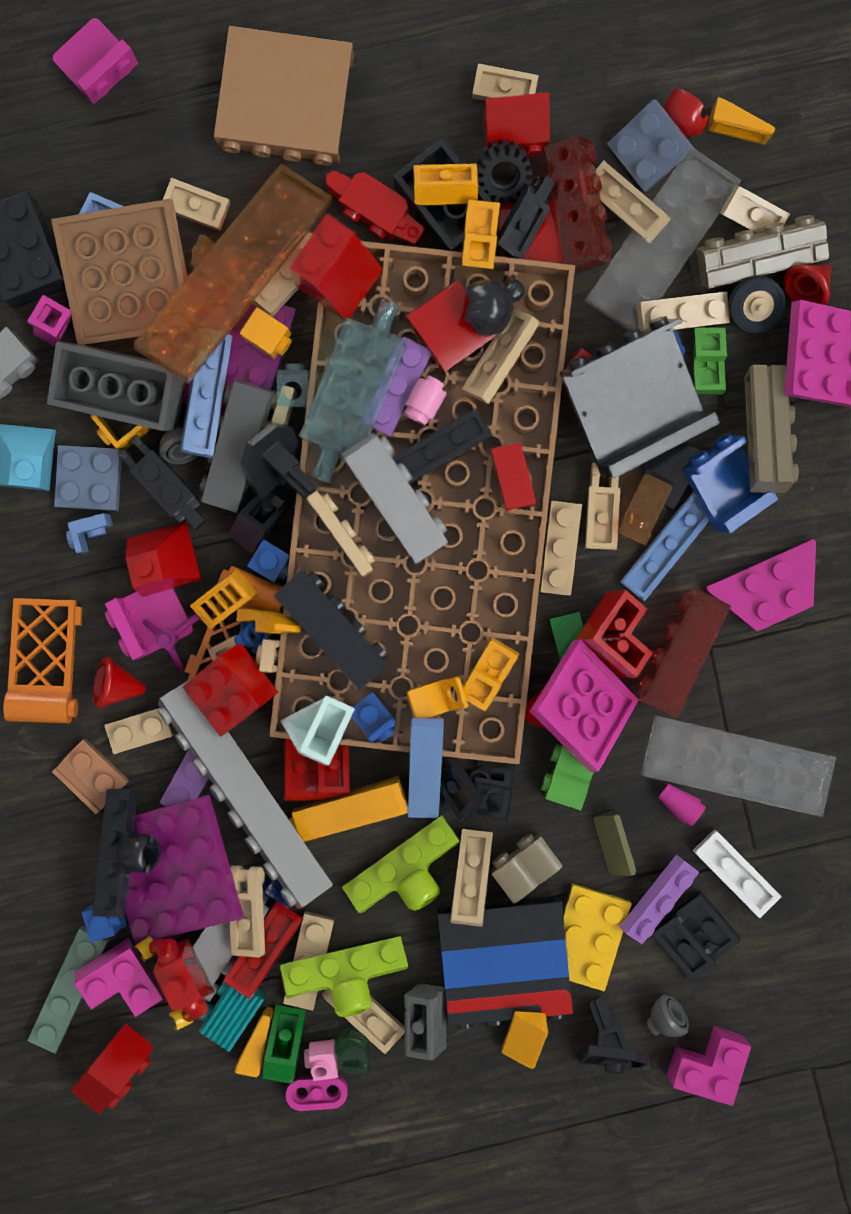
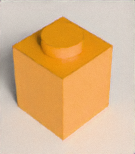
(266, 334)

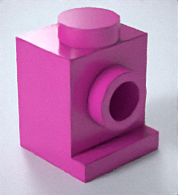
(49, 320)

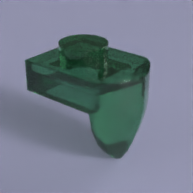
(352, 1052)

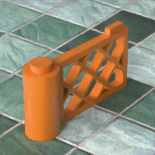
(261, 600)
(42, 702)

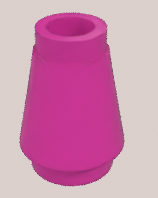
(682, 804)

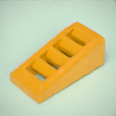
(738, 123)
(239, 584)
(253, 1055)

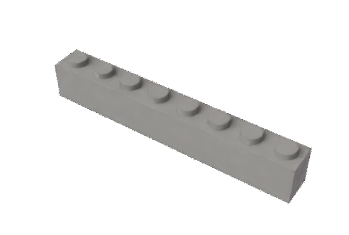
(248, 800)

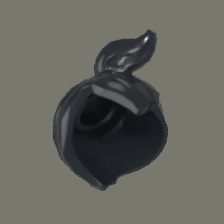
(492, 304)

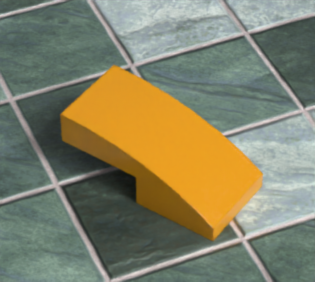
(480, 234)
(268, 621)
(489, 673)

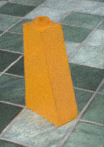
(359, 808)

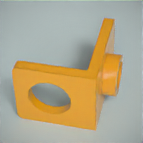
(109, 436)
(436, 698)

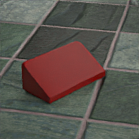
(513, 476)

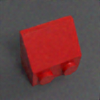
(520, 120)

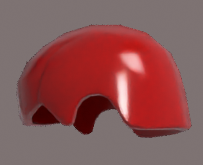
(686, 112)

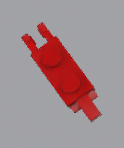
(374, 206)

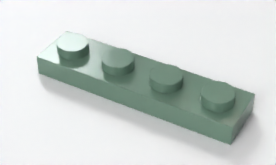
(64, 995)

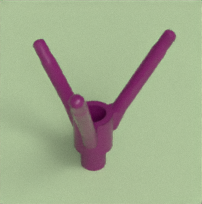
(169, 637)

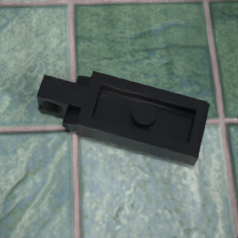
(525, 218)

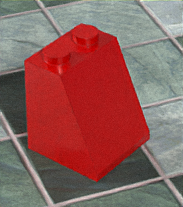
(335, 268)

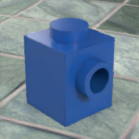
(270, 562)

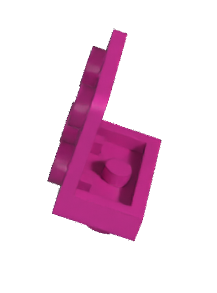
(95, 60)
(128, 614)

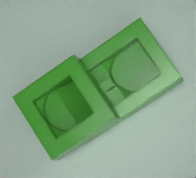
(708, 360)

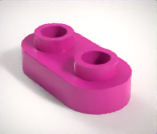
(318, 1096)

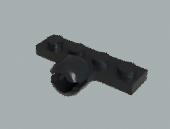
(121, 853)

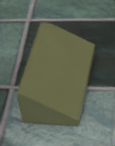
(614, 843)

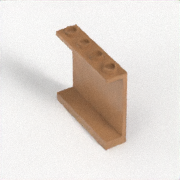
(283, 95)

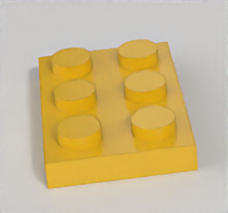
(592, 934)

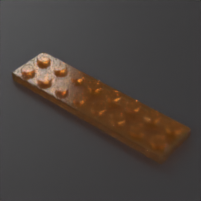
(233, 273)

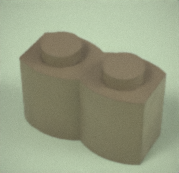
(525, 867)

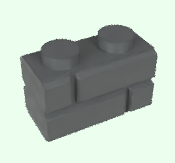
(425, 1021)

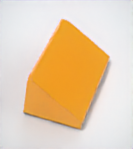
(445, 184)
(525, 1037)

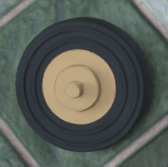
(756, 304)

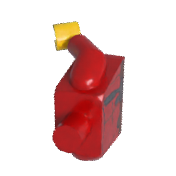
(179, 978)

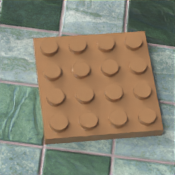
(119, 268)

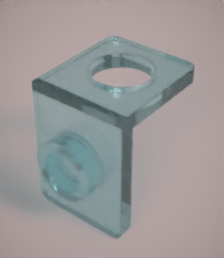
(295, 373)

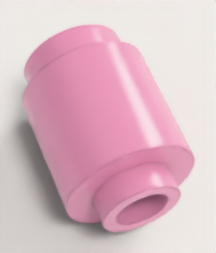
(424, 400)

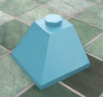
(26, 457)

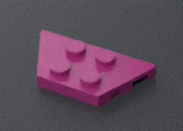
(771, 587)

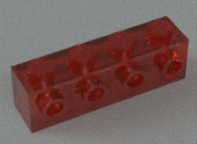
(578, 203)
(684, 652)

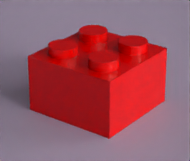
(230, 689)

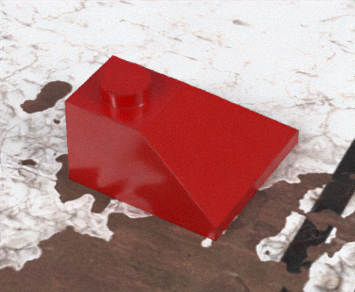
(162, 559)

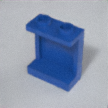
(723, 484)

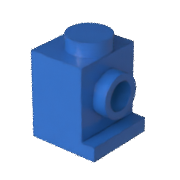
(102, 927)

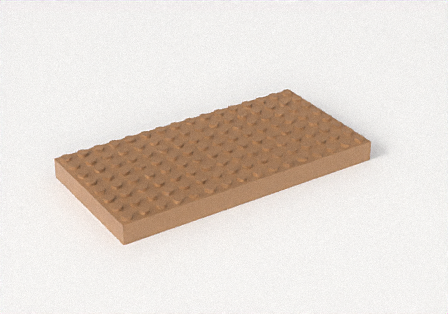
(487, 577)

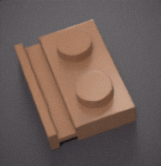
(89, 775)

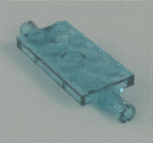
(353, 387)

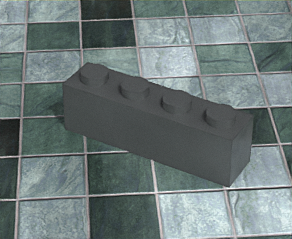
(244, 418)

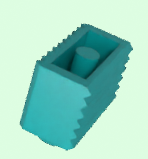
(229, 1016)

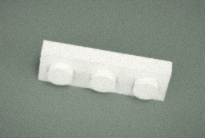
(737, 873)

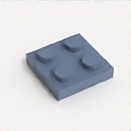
(650, 145)
(88, 478)

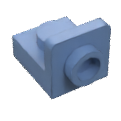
(92, 526)

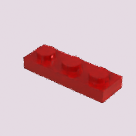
(250, 971)

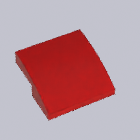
(546, 243)
(442, 326)
(313, 780)

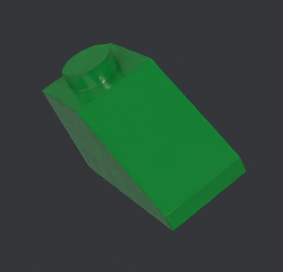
(284, 1044)

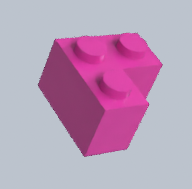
(120, 972)
(716, 1072)

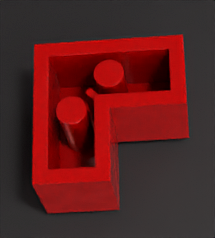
(610, 634)
(110, 1073)

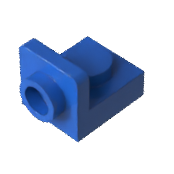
(374, 718)

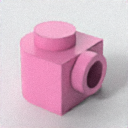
(321, 1060)

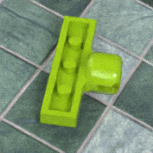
(405, 870)
(345, 974)

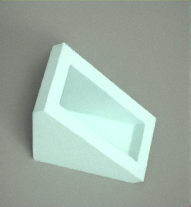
(319, 728)

